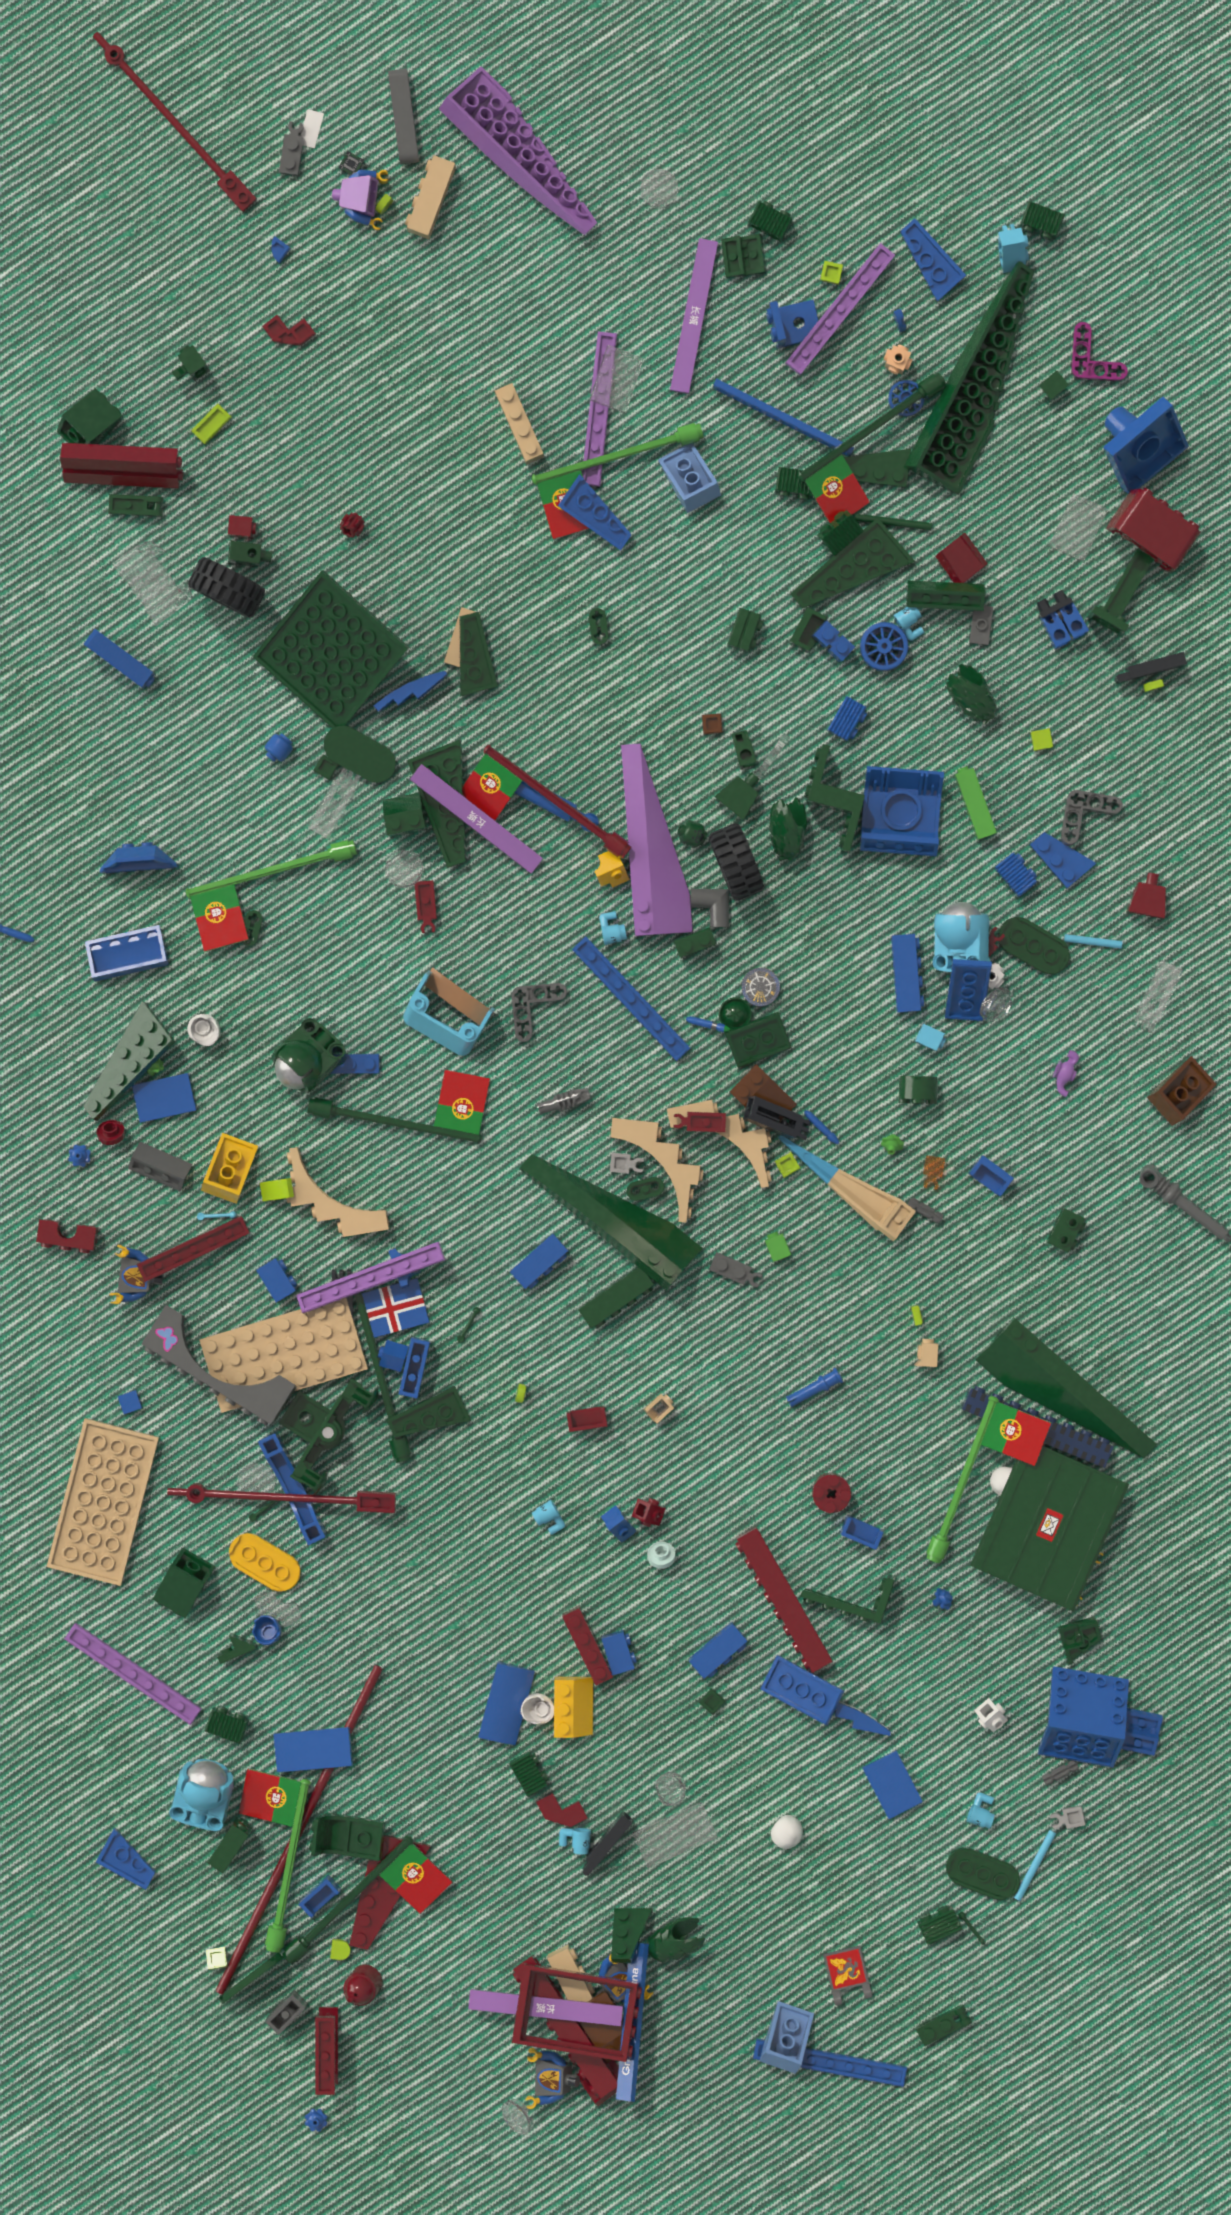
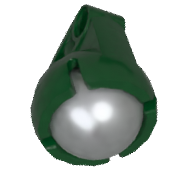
(307, 1056)

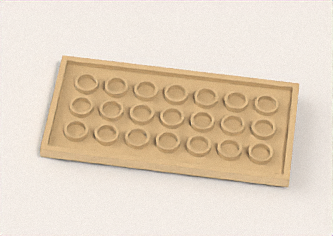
(293, 1345)
(102, 1501)

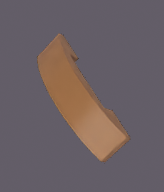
(457, 997)

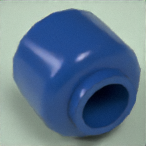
(278, 747)

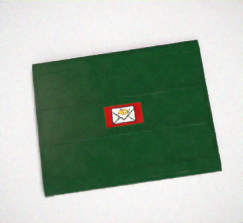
(1050, 1527)

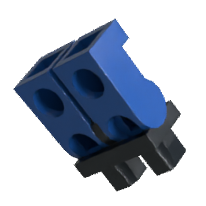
(1057, 616)

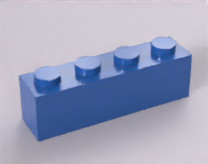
(906, 973)

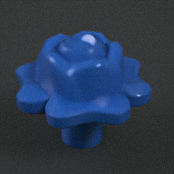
(79, 1155)
(943, 1599)
(316, 2120)

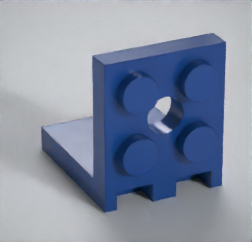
(782, 319)

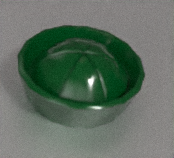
(734, 1012)

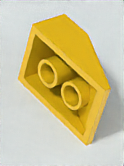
(229, 1168)

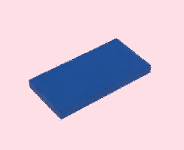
(967, 989)
(802, 1690)
(313, 1749)

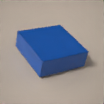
(130, 1402)

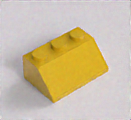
(573, 1707)

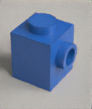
(393, 1355)

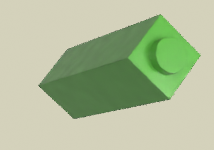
(974, 803)

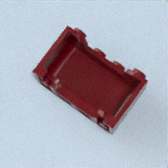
(1154, 528)

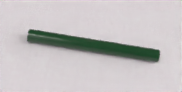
(894, 522)

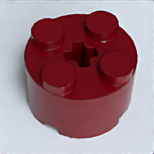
(828, 1503)

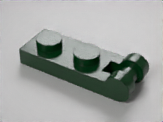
(135, 505)
(943, 2025)

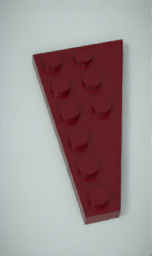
(376, 1900)

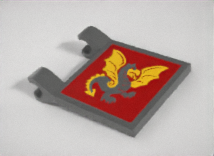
(845, 1971)

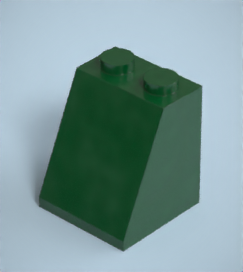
(89, 420)
(404, 815)
(183, 1582)

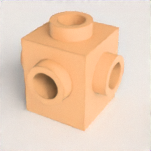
(897, 366)

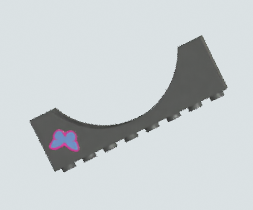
(169, 1342)

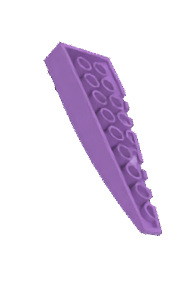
(496, 127)
(657, 879)

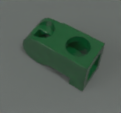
(744, 749)

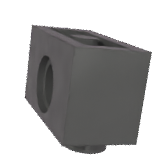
(286, 2012)

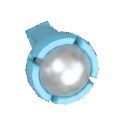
(961, 935)
(202, 1795)

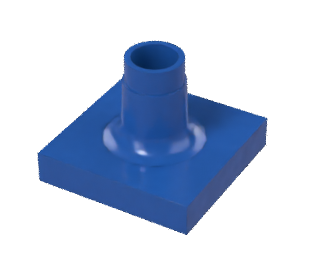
(1143, 443)

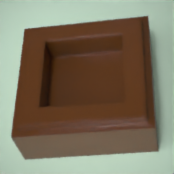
(712, 723)

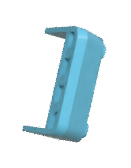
(459, 1041)

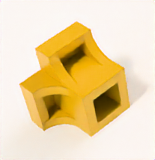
(611, 870)

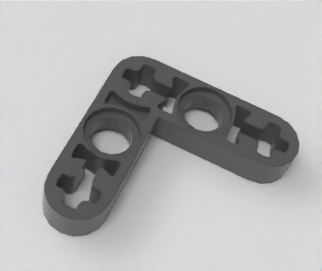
(1078, 809)
(530, 998)

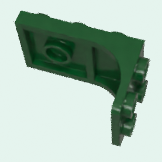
(347, 1836)

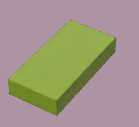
(211, 424)
(276, 1189)

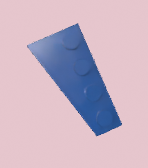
(934, 263)
(591, 511)

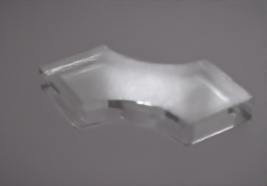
(270, 1605)

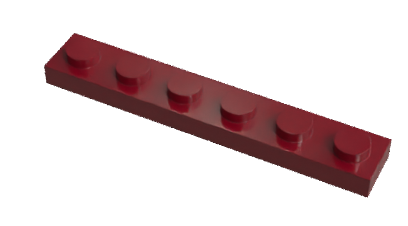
(192, 1248)

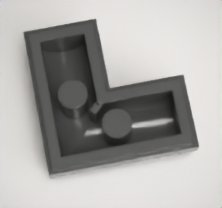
(716, 900)

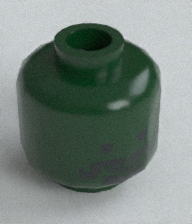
(692, 833)

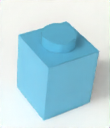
(930, 1037)

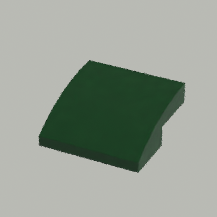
(743, 255)

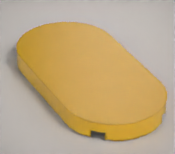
(264, 1562)

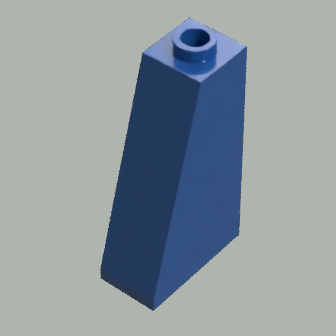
(120, 659)

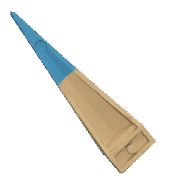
(874, 1205)

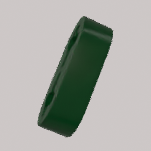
(603, 625)
(256, 929)

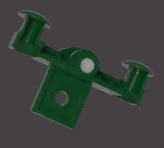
(324, 1428)

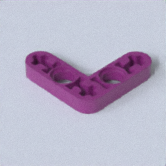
(1089, 365)

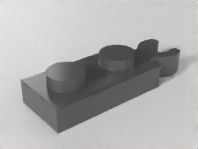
(292, 151)
(733, 1269)

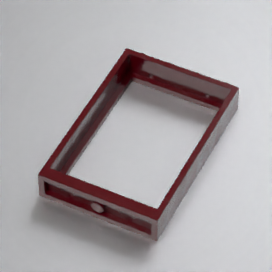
(524, 2005)

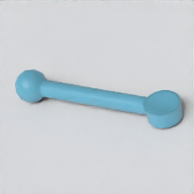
(200, 1216)

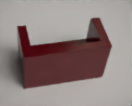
(586, 1418)

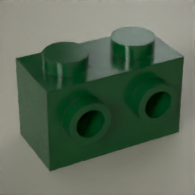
(1066, 1230)

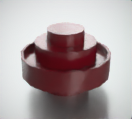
(110, 1132)

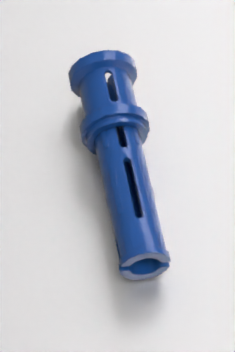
(823, 1383)

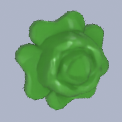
(156, 1067)
(892, 1144)

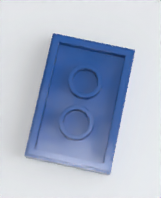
(164, 1097)
(892, 1784)

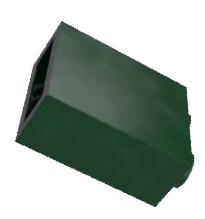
(230, 1844)

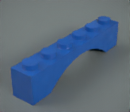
(283, 1467)

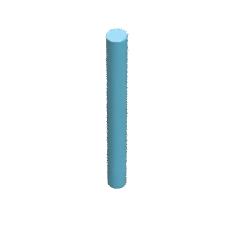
(1035, 1864)

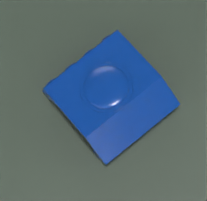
(901, 811)

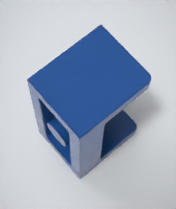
(991, 1175)
(861, 1532)
(319, 1895)

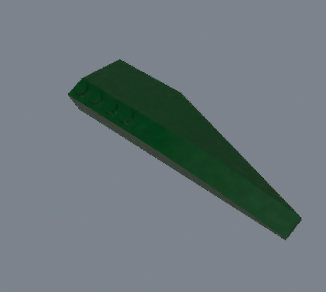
(971, 395)

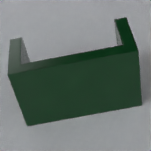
(807, 626)

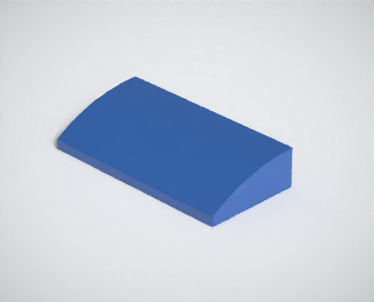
(126, 953)
(503, 1708)

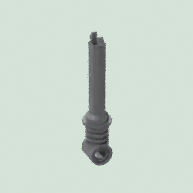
(1172, 1194)

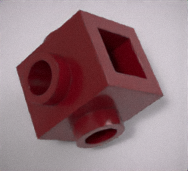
(648, 1512)

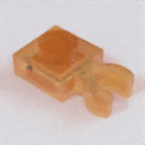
(933, 1167)

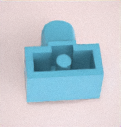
(1012, 247)

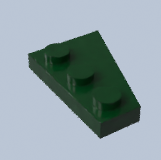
(627, 1931)

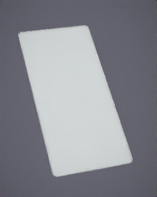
(311, 128)

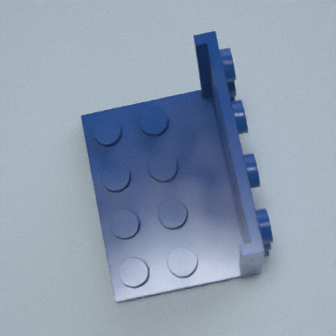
(1085, 1717)

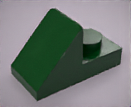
(241, 1646)

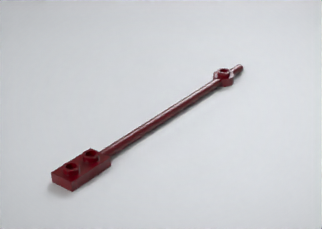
(228, 181)
(366, 1500)

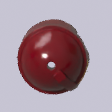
(362, 1985)

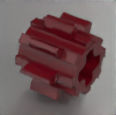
(352, 525)

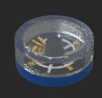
(760, 986)

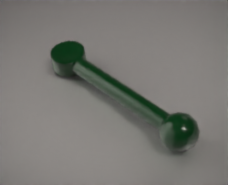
(460, 1338)
(253, 1517)
(962, 1915)

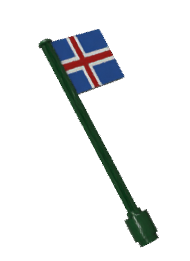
(383, 1313)

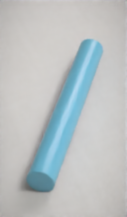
(1093, 941)

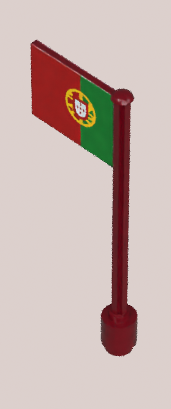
(497, 780)

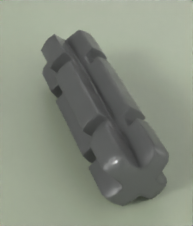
(925, 1210)
(1060, 1772)

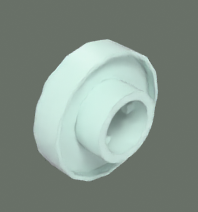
(661, 1555)

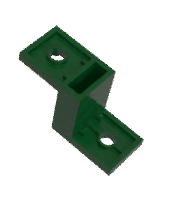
(834, 798)

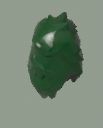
(972, 694)
(787, 828)
(670, 1940)

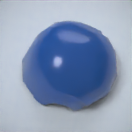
(266, 1630)

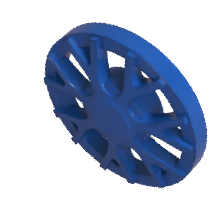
(903, 395)

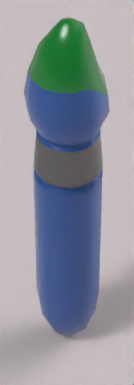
(708, 1024)

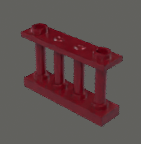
(326, 2051)

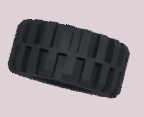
(226, 587)
(736, 862)

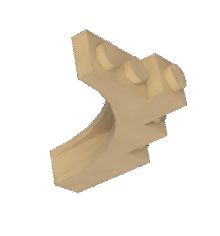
(749, 1142)
(667, 1154)
(352, 1220)

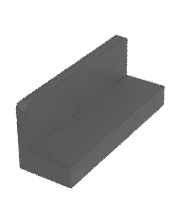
(159, 1166)

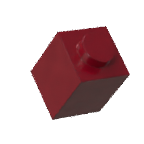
(241, 527)

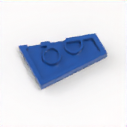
(1061, 859)
(125, 1861)

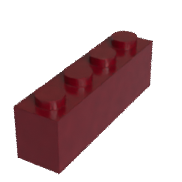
(587, 1645)

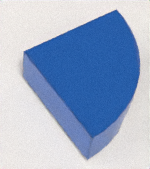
(279, 249)
(898, 317)

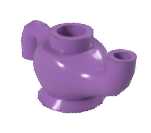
(1065, 1072)

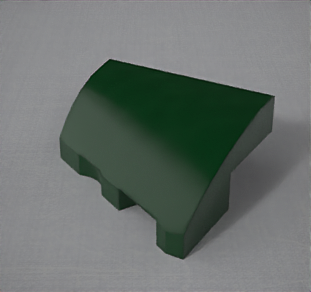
(1078, 1637)

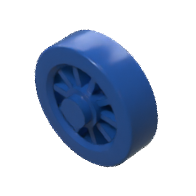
(884, 646)

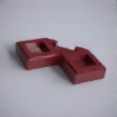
(297, 335)
(567, 1816)

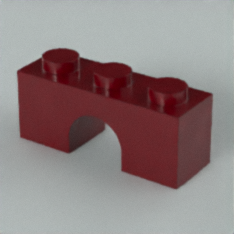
(50, 1234)

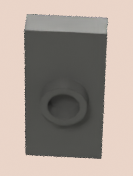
(981, 626)

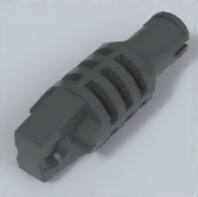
(565, 1100)

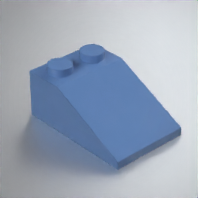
(690, 477)
(787, 2037)

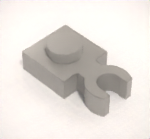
(621, 1163)
(1071, 1817)

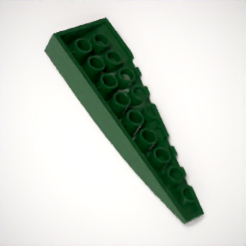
(640, 1236)
(1039, 1374)

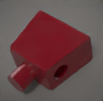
(1148, 898)

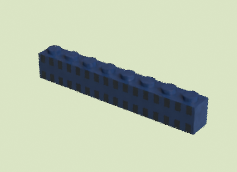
(1058, 1436)

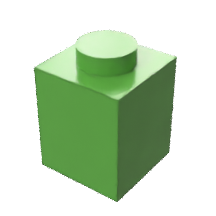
(777, 1246)

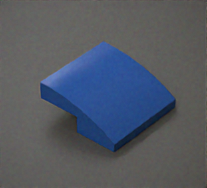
(1142, 1731)

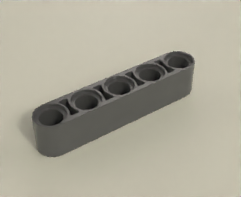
(403, 116)

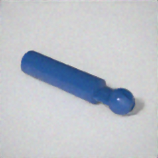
(536, 798)

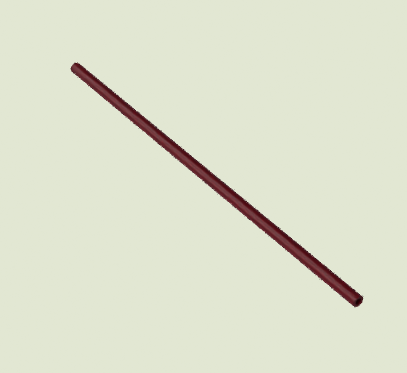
(280, 1867)

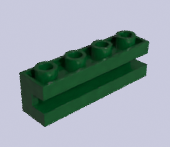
(945, 595)
(615, 1297)

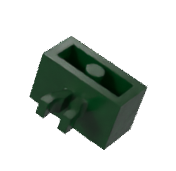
(192, 364)

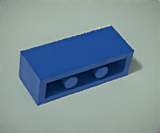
(539, 1261)
(414, 1367)
(718, 1650)

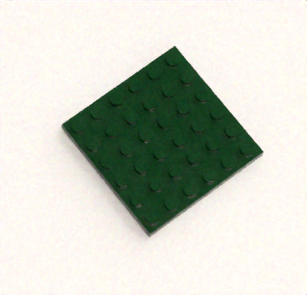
(330, 651)

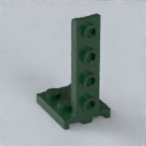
(1110, 614)
(849, 1608)

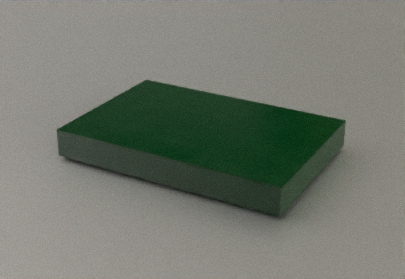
(758, 1039)

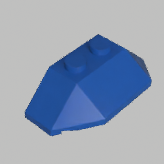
(138, 859)

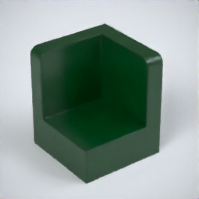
(1054, 385)

